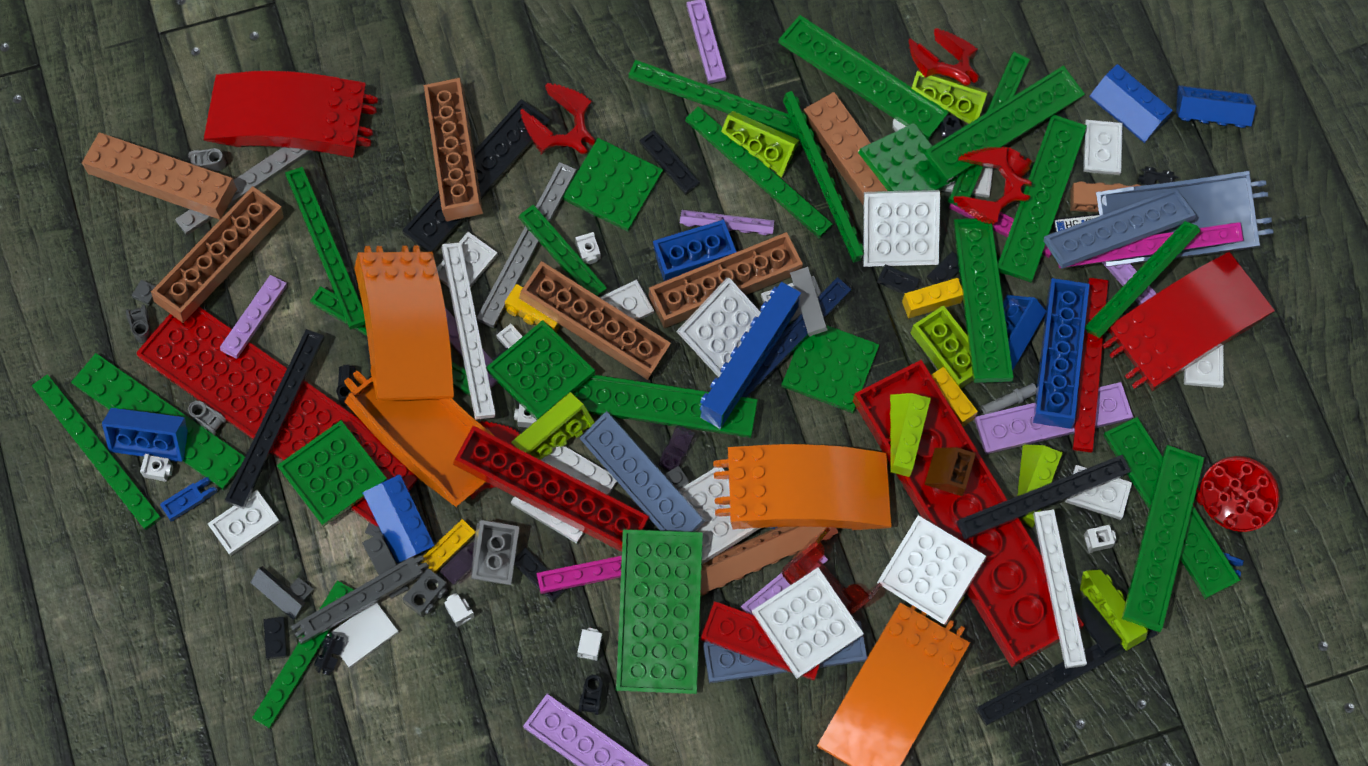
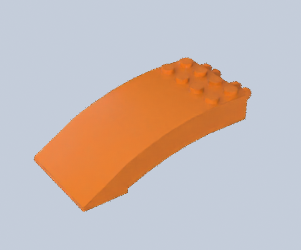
(405, 324)
(420, 435)
(805, 487)
(894, 690)

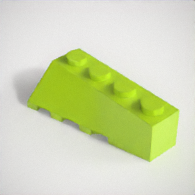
(951, 95)
(765, 143)
(907, 423)
(555, 427)
(1036, 470)
(1111, 605)

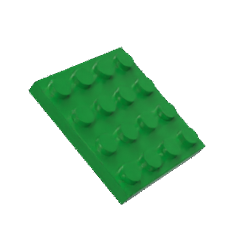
(901, 162)
(612, 184)
(831, 367)
(540, 370)
(331, 473)

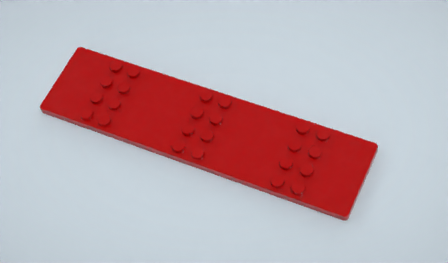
(245, 387)

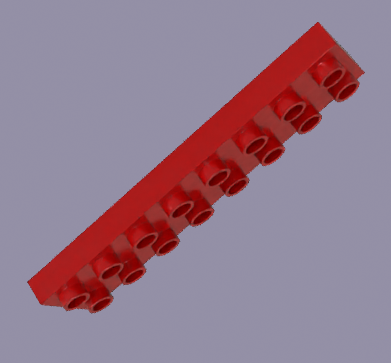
(1012, 581)

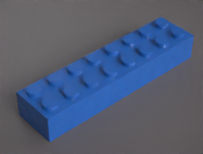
(1061, 353)
(749, 355)

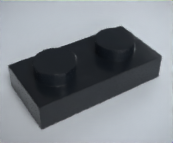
(945, 270)
(897, 280)
(275, 638)

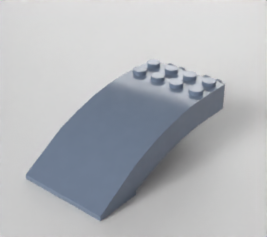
(1212, 199)

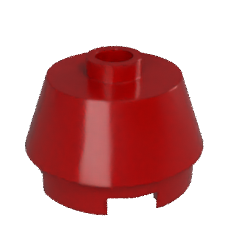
(1017, 162)

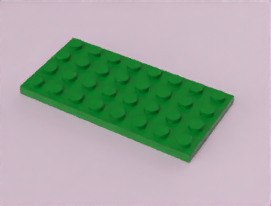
(659, 611)

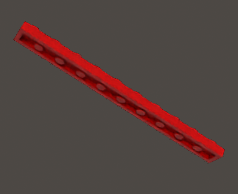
(1089, 372)

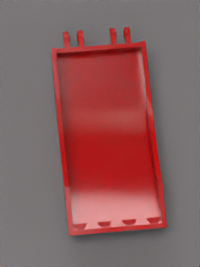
(289, 111)
(1188, 321)

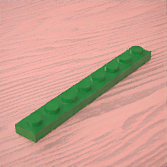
(1142, 279)
(294, 668)

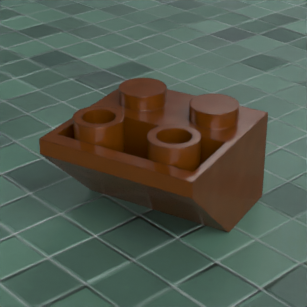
(950, 469)

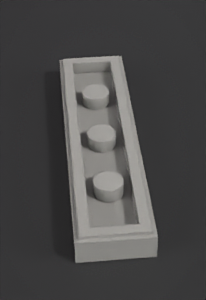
(809, 301)

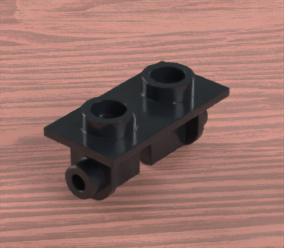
(1149, 176)
(330, 645)

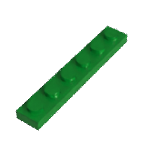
(561, 251)

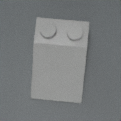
(494, 552)

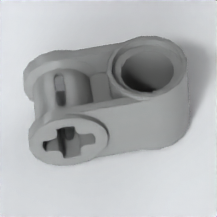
(204, 159)
(208, 418)

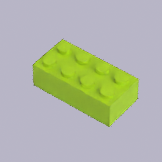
(945, 344)

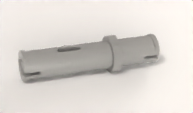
(1016, 396)

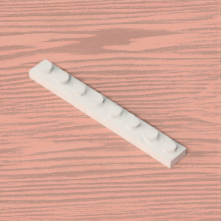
(1059, 589)

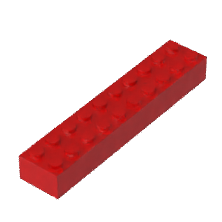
(547, 488)

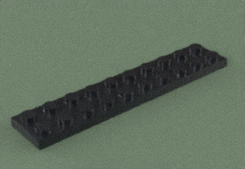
(492, 161)

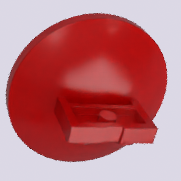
(1240, 493)

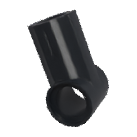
(345, 372)

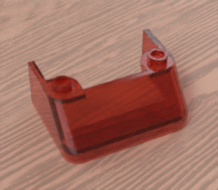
(808, 560)

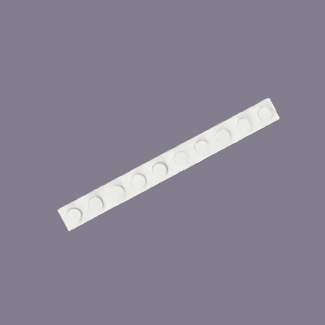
(468, 331)

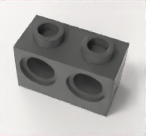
(421, 590)

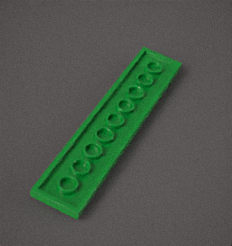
(862, 76)
(1005, 122)
(1037, 214)
(982, 301)
(116, 389)
(660, 405)
(1163, 539)
(1200, 550)

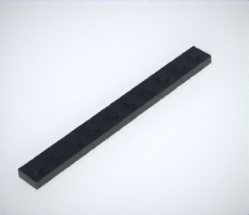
(274, 419)
(1042, 497)
(1047, 682)

